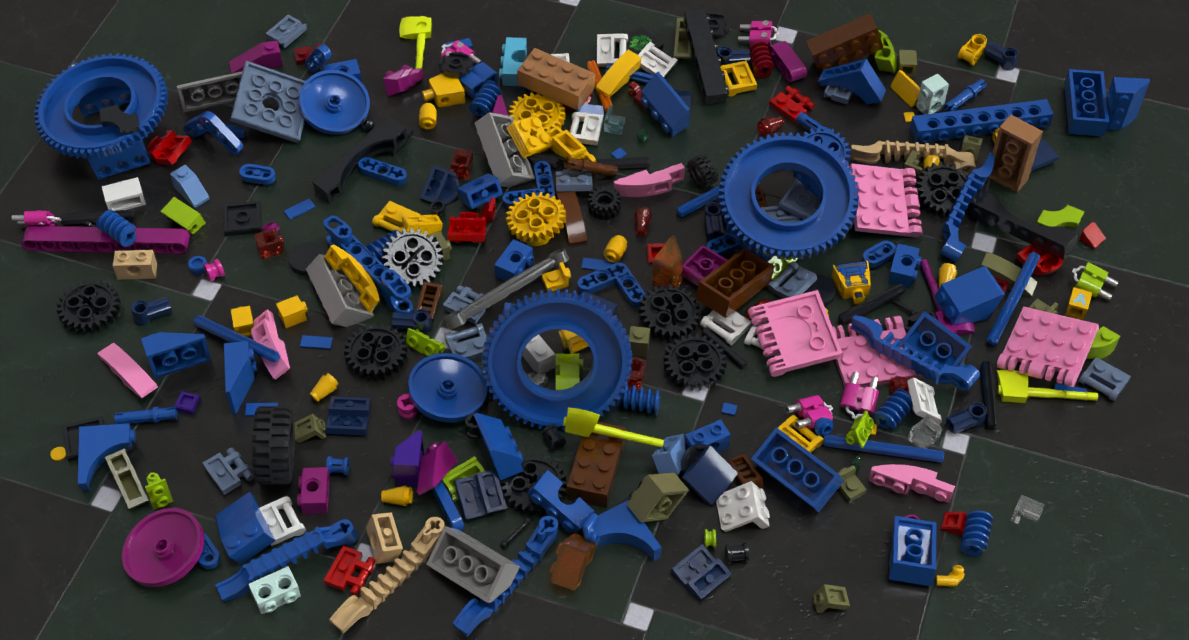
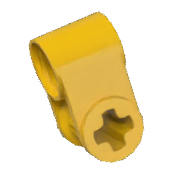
(973, 49)

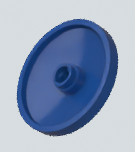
(334, 102)
(447, 387)

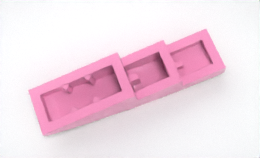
(128, 370)

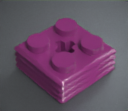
(701, 264)

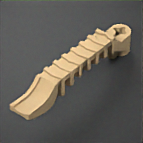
(871, 153)
(421, 548)

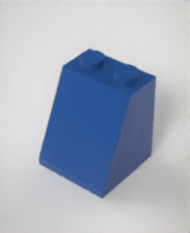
(970, 297)

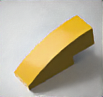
(619, 73)
(564, 143)

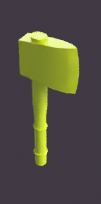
(419, 29)
(1014, 388)
(585, 422)

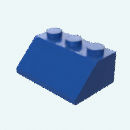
(1125, 100)
(665, 105)
(936, 341)
(500, 446)

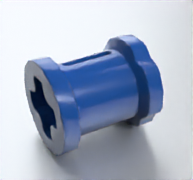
(337, 469)

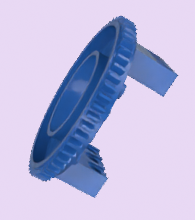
(94, 86)
(815, 168)
(552, 312)

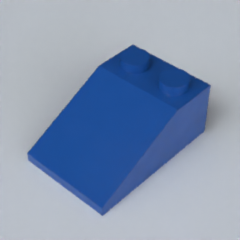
(175, 352)
(239, 372)
(244, 529)
(913, 551)

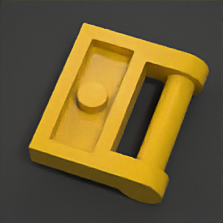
(742, 75)
(393, 213)
(816, 441)

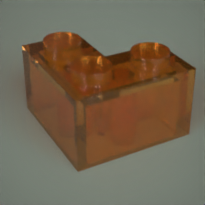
(572, 559)

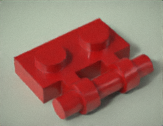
(787, 107)
(344, 567)

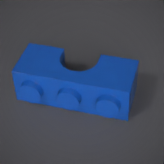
(545, 493)

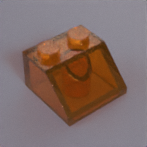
(668, 265)

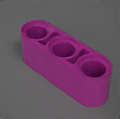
(787, 61)

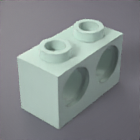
(932, 94)
(272, 586)

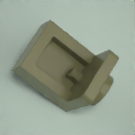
(444, 244)

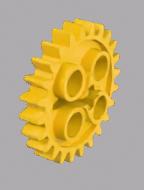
(546, 109)
(536, 217)

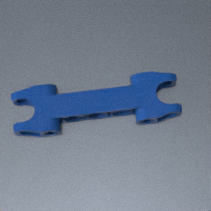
(387, 281)

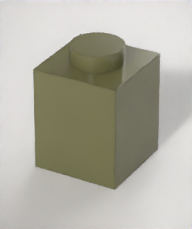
(907, 62)
(639, 341)

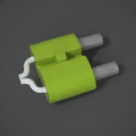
(1092, 280)

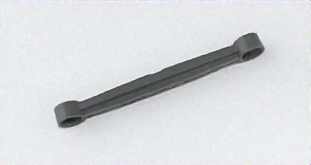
(459, 317)

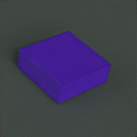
(187, 402)

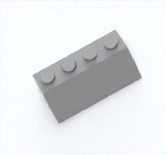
(209, 92)
(501, 150)
(337, 294)
(472, 564)

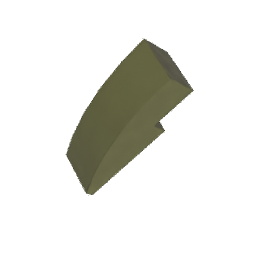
(682, 47)
(1007, 272)
(126, 479)

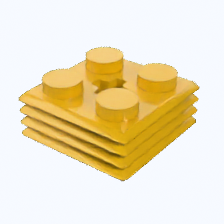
(529, 136)

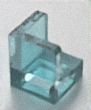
(613, 123)

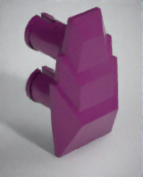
(402, 80)

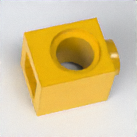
(242, 320)

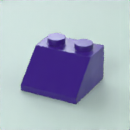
(408, 460)

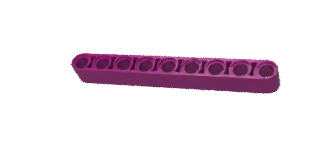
(94, 240)

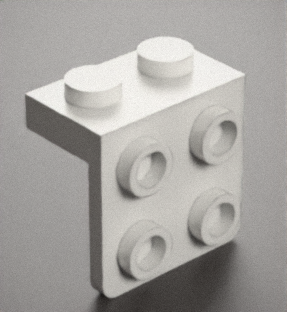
(743, 506)

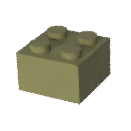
(657, 497)

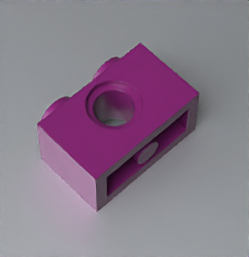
(316, 501)

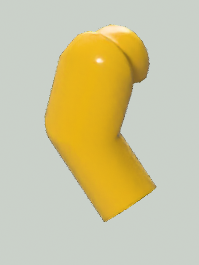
(952, 579)

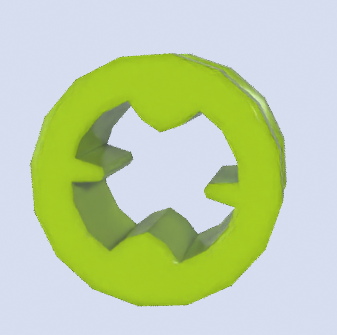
(710, 538)

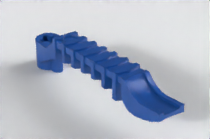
(973, 184)
(961, 376)
(328, 536)
(535, 549)

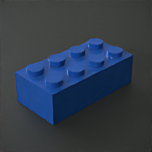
(1086, 102)
(797, 469)

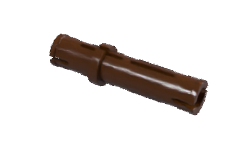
(583, 165)

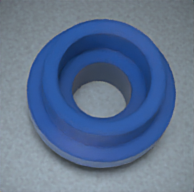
(823, 426)

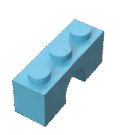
(514, 55)

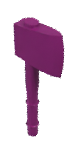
(959, 329)

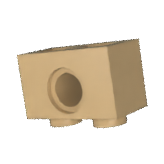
(135, 264)
(384, 538)

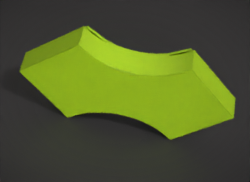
(1066, 217)

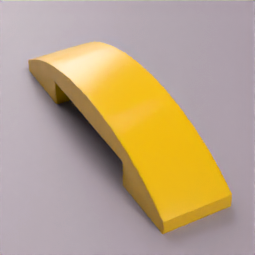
(356, 273)

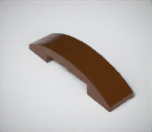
(574, 221)

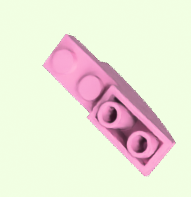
(646, 184)
(266, 334)
(905, 477)

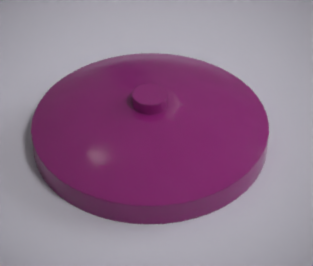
(163, 547)

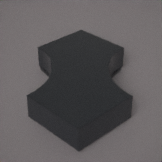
(124, 122)

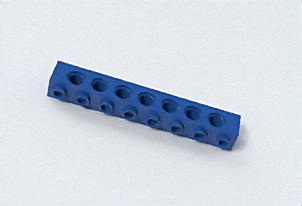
(978, 120)

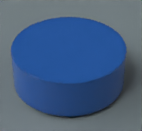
(196, 264)

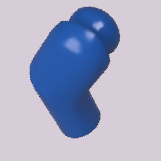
(588, 530)

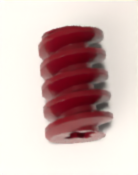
(761, 59)

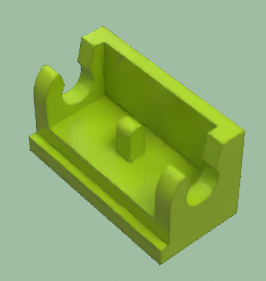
(183, 215)
(464, 470)

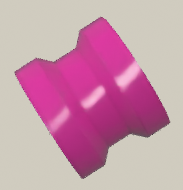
(214, 270)
(410, 410)

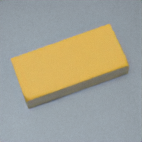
(905, 88)
(428, 223)

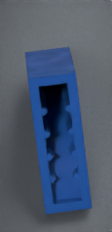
(856, 77)
(96, 444)
(623, 527)

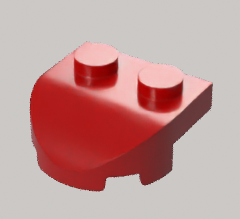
(168, 148)
(467, 228)
(1047, 263)

